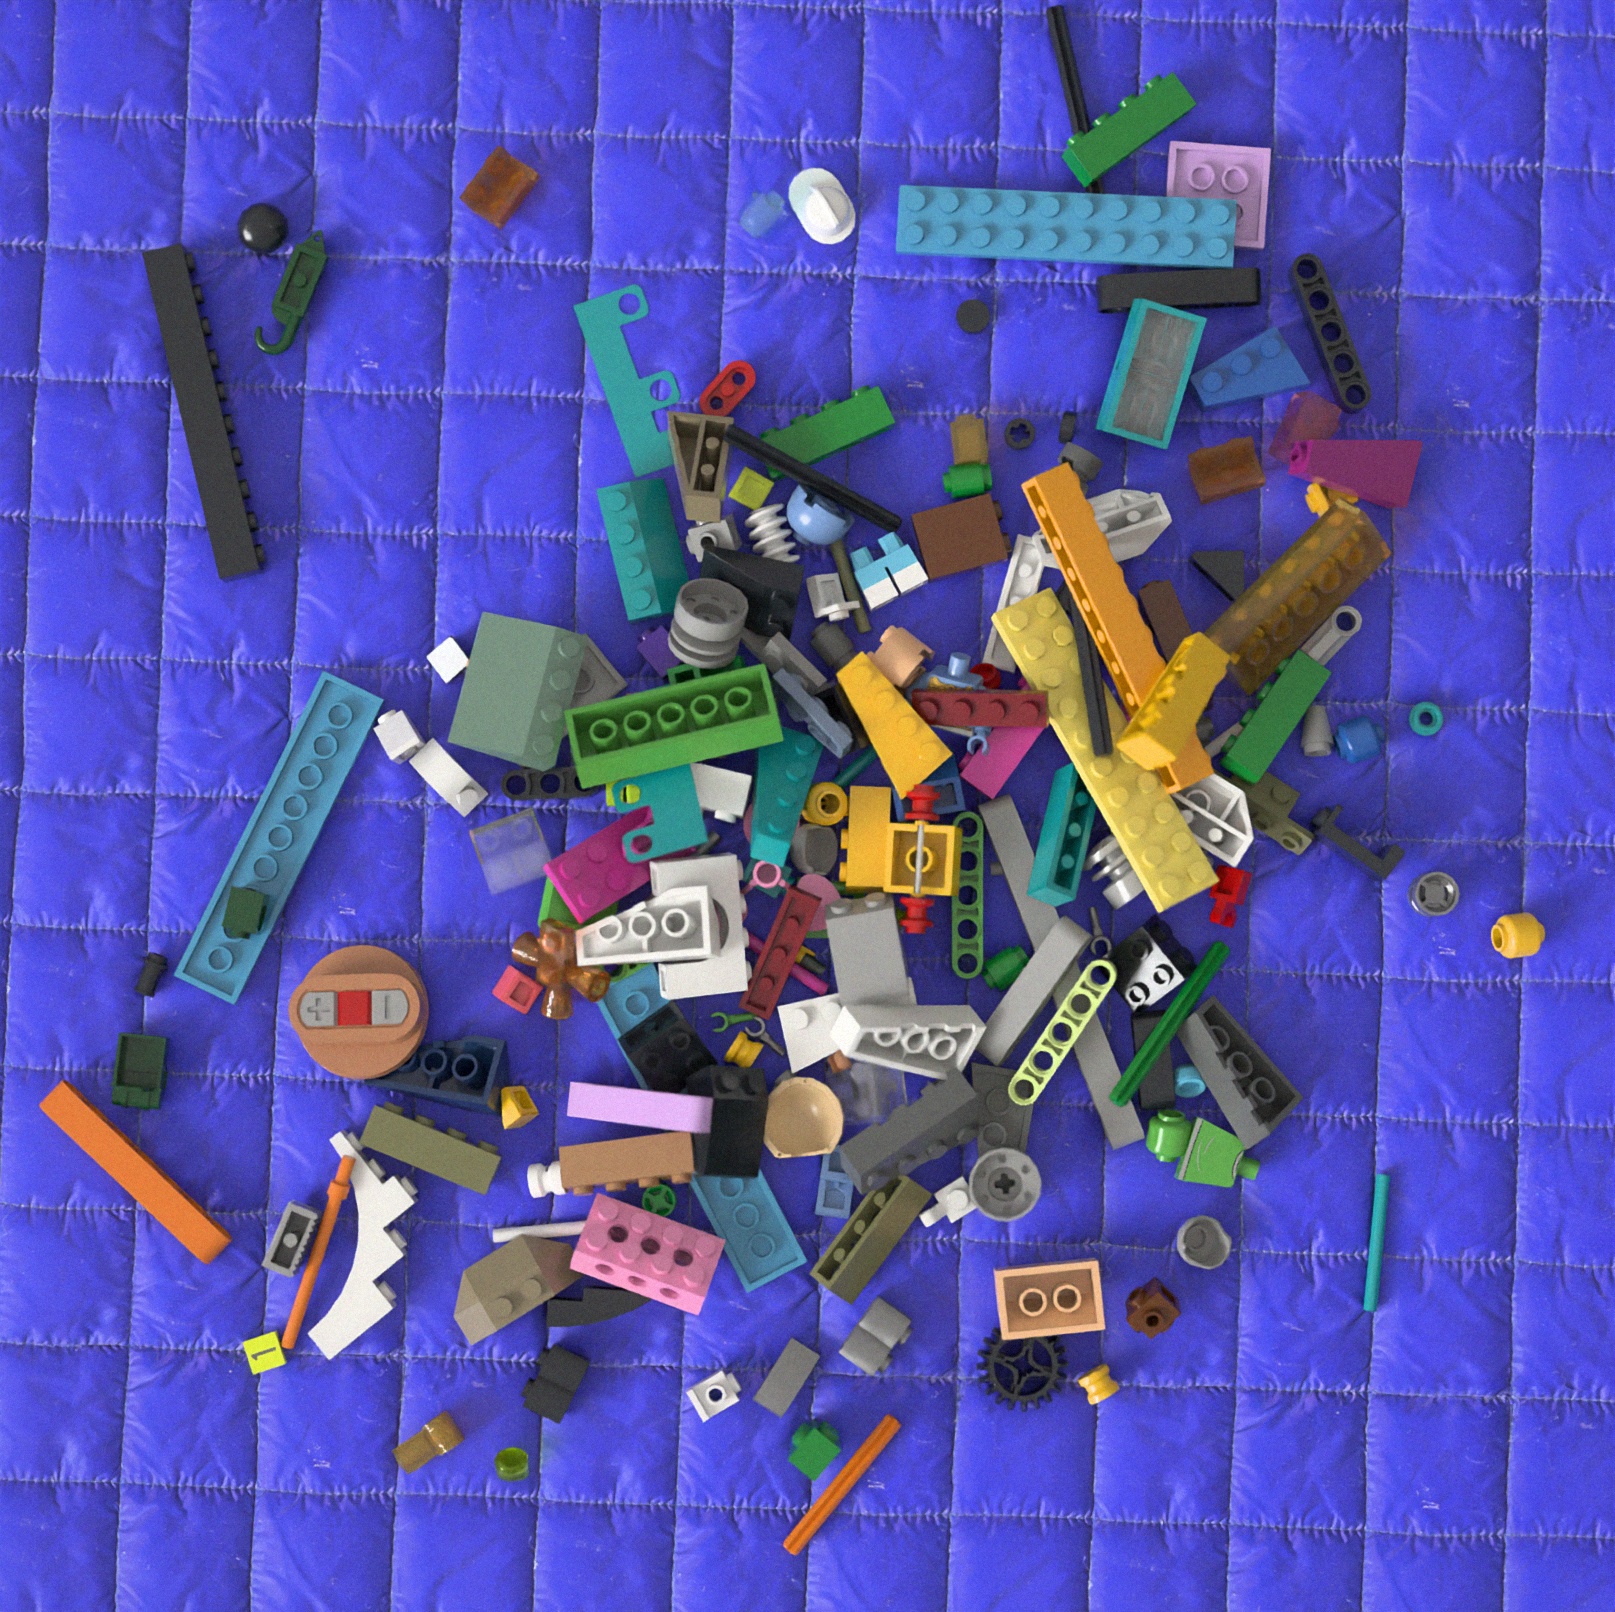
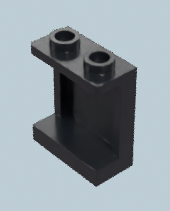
(1373, 866)

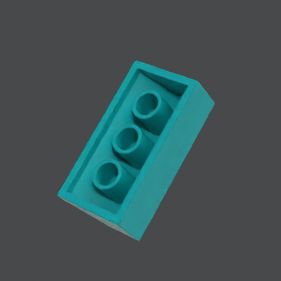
(644, 547)

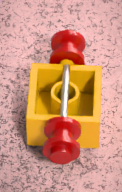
(922, 859)

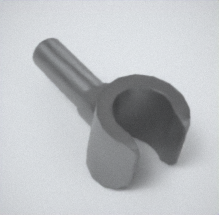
(1097, 931)
(764, 1037)

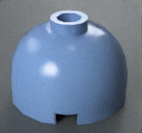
(816, 517)

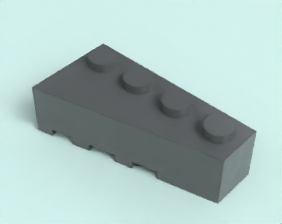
(1237, 1072)
(913, 1134)

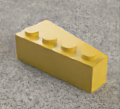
(1174, 703)

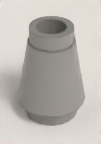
(1316, 732)

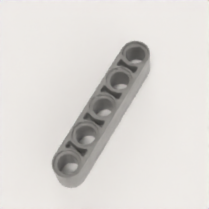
(1032, 990)

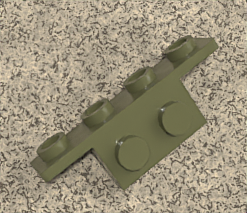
(1268, 807)

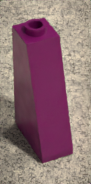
(1361, 468)

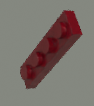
(982, 707)
(780, 952)

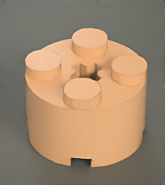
(900, 657)

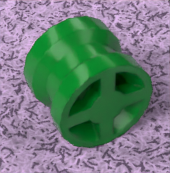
(657, 1204)

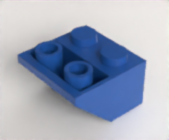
(945, 781)

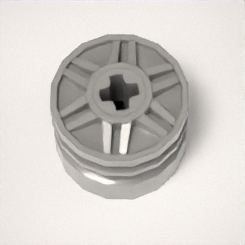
(707, 623)
(1115, 864)
(992, 1199)

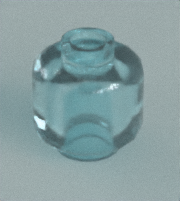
(762, 213)

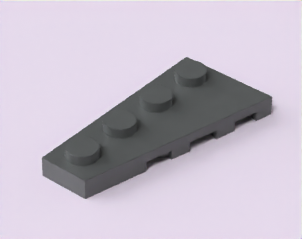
(1000, 1118)

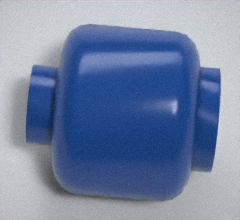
(1358, 739)

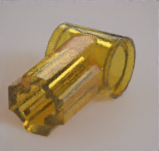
(435, 1438)

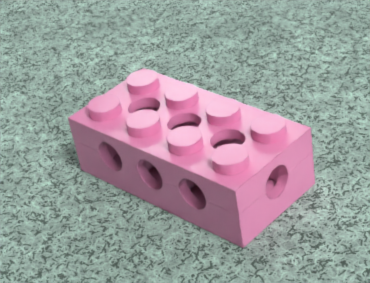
(647, 1254)

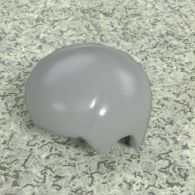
(814, 849)
(1203, 1242)

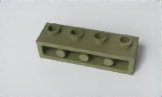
(431, 1148)
(869, 1237)

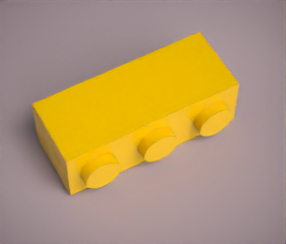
(865, 839)

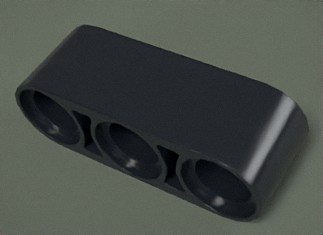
(534, 789)
(1158, 1086)

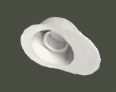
(822, 206)

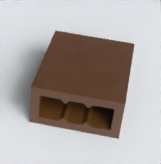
(961, 537)

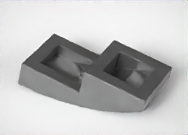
(786, 1378)

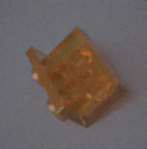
(499, 188)
(1225, 470)

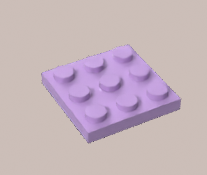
(1224, 173)

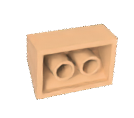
(1049, 1298)

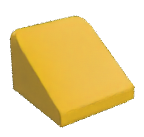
(517, 1107)

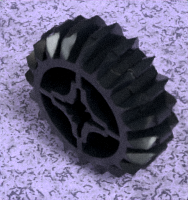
(1014, 1394)

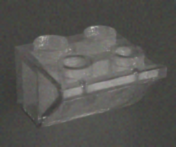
(511, 851)
(867, 1091)

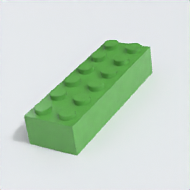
(673, 726)

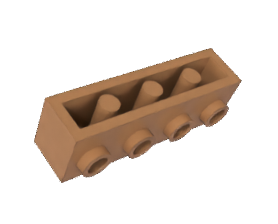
(627, 1162)

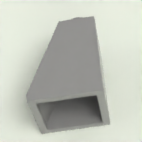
(867, 949)

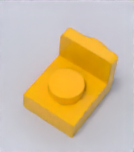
(1322, 498)

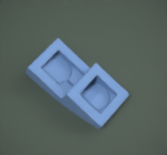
(834, 1188)

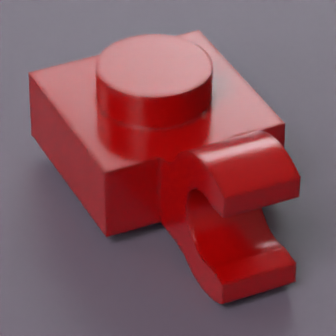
(1228, 891)

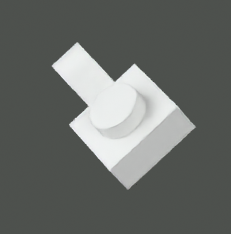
(953, 1201)

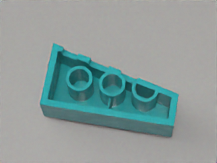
(780, 790)

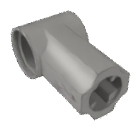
(1329, 637)

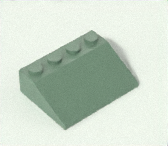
(518, 690)

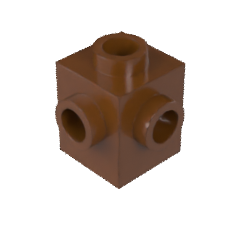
(1152, 1308)

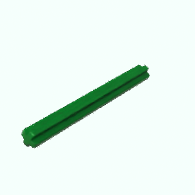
(1169, 1024)

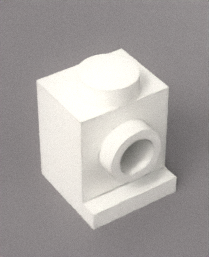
(700, 1391)

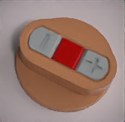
(360, 1011)

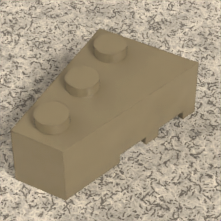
(700, 462)

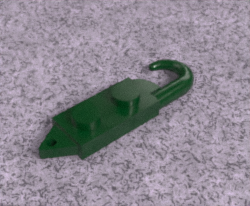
(296, 292)

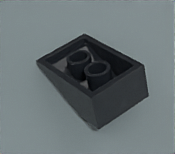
(767, 583)
(736, 1120)

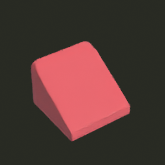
(517, 989)

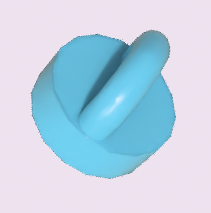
(1188, 1081)

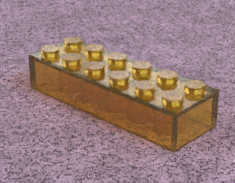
(1297, 594)

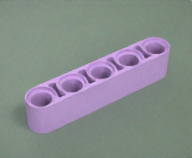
(640, 1107)

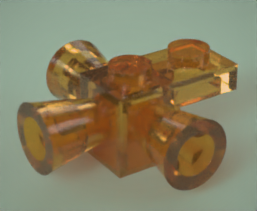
(558, 968)

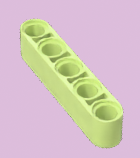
(1057, 1048)

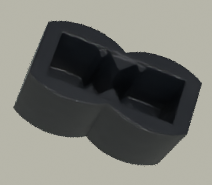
(555, 1383)

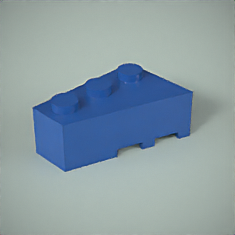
(1248, 373)

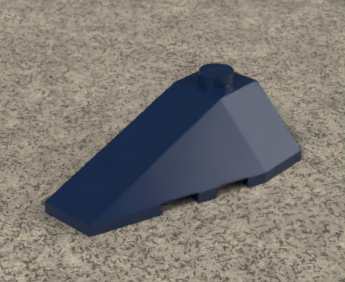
(454, 1073)

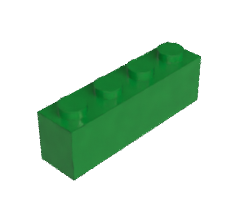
(1128, 129)
(831, 430)
(1274, 718)

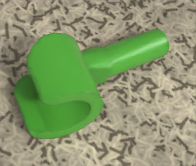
(732, 1019)

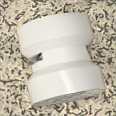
(545, 1179)

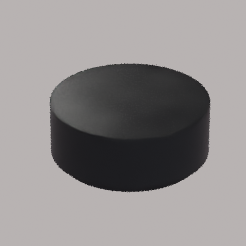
(972, 316)
(1068, 427)

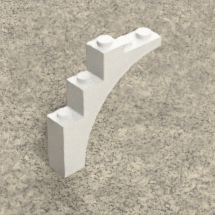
(378, 1248)

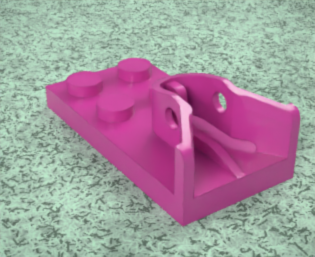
(597, 869)

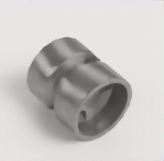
(1433, 894)

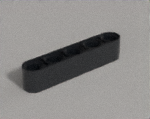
(1180, 289)
(1329, 317)

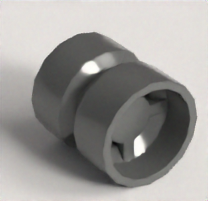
(1082, 462)

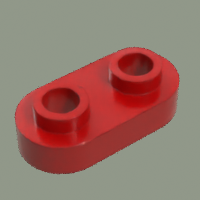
(726, 390)

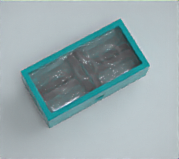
(1150, 373)

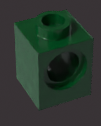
(245, 912)

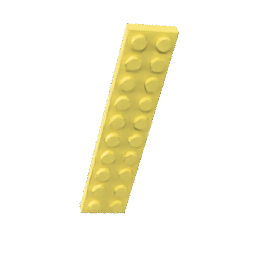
(1125, 792)

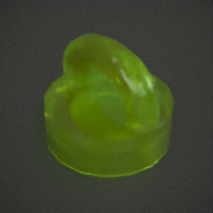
(512, 1464)

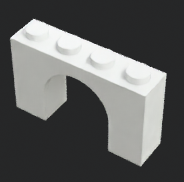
(707, 975)

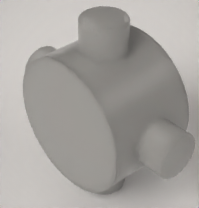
(786, 1075)

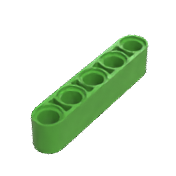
(969, 912)

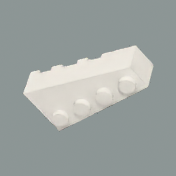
(910, 1037)

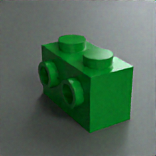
(814, 1447)

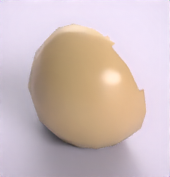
(803, 1119)

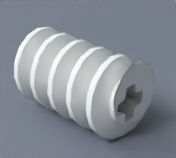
(770, 533)

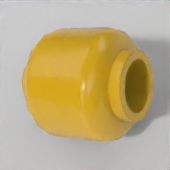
(833, 801)
(1517, 935)

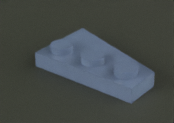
(802, 707)

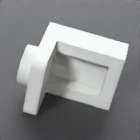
(828, 598)

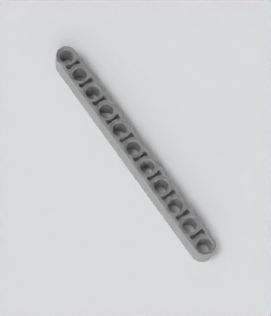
(1039, 918)

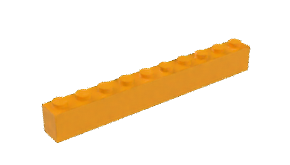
(1107, 606)

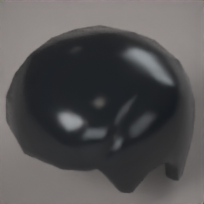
(262, 228)

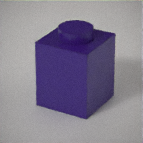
(656, 651)

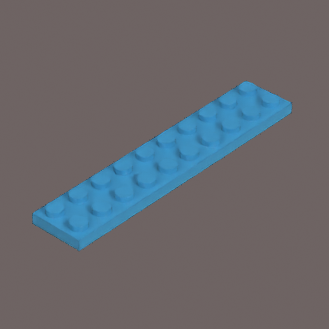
(1066, 227)
(282, 832)
(738, 1209)

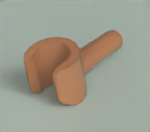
(839, 1062)

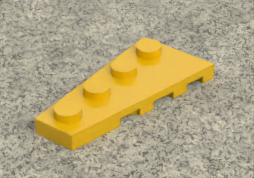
(897, 732)

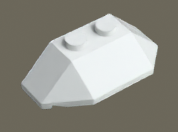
(1127, 519)
(1217, 817)

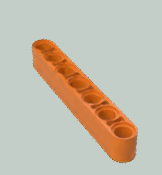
(135, 1172)

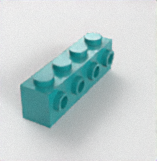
(1062, 839)

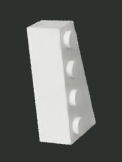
(810, 1021)

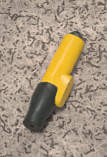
(807, 960)

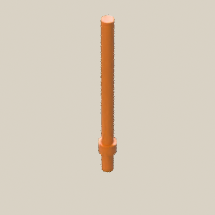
(337, 1191)

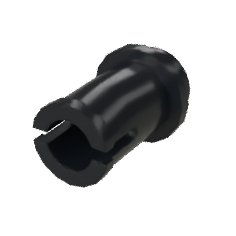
(151, 974)

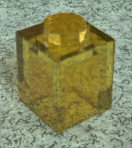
(968, 439)

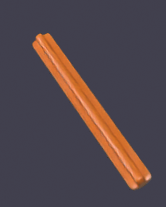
(841, 1484)

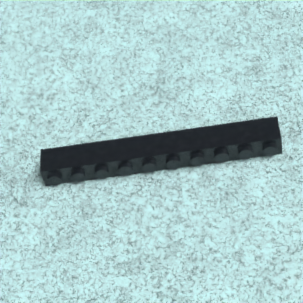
(203, 412)

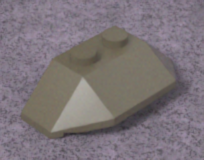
(511, 1284)

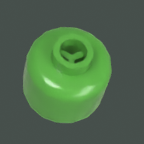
(1168, 1134)

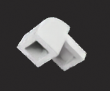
(448, 777)

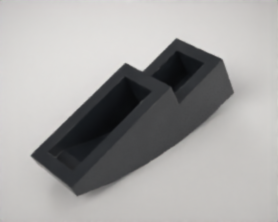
(597, 1305)

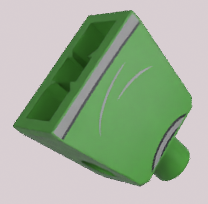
(1214, 1157)

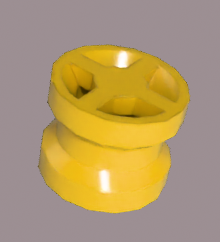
(743, 1051)
(1098, 1383)

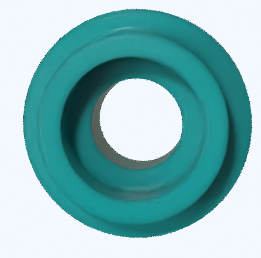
(1435, 714)

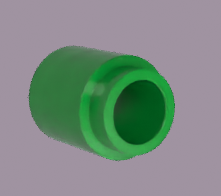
(967, 479)
(1004, 967)

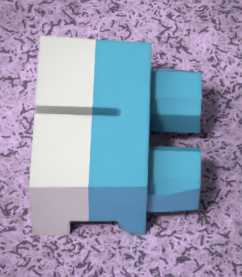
(872, 574)

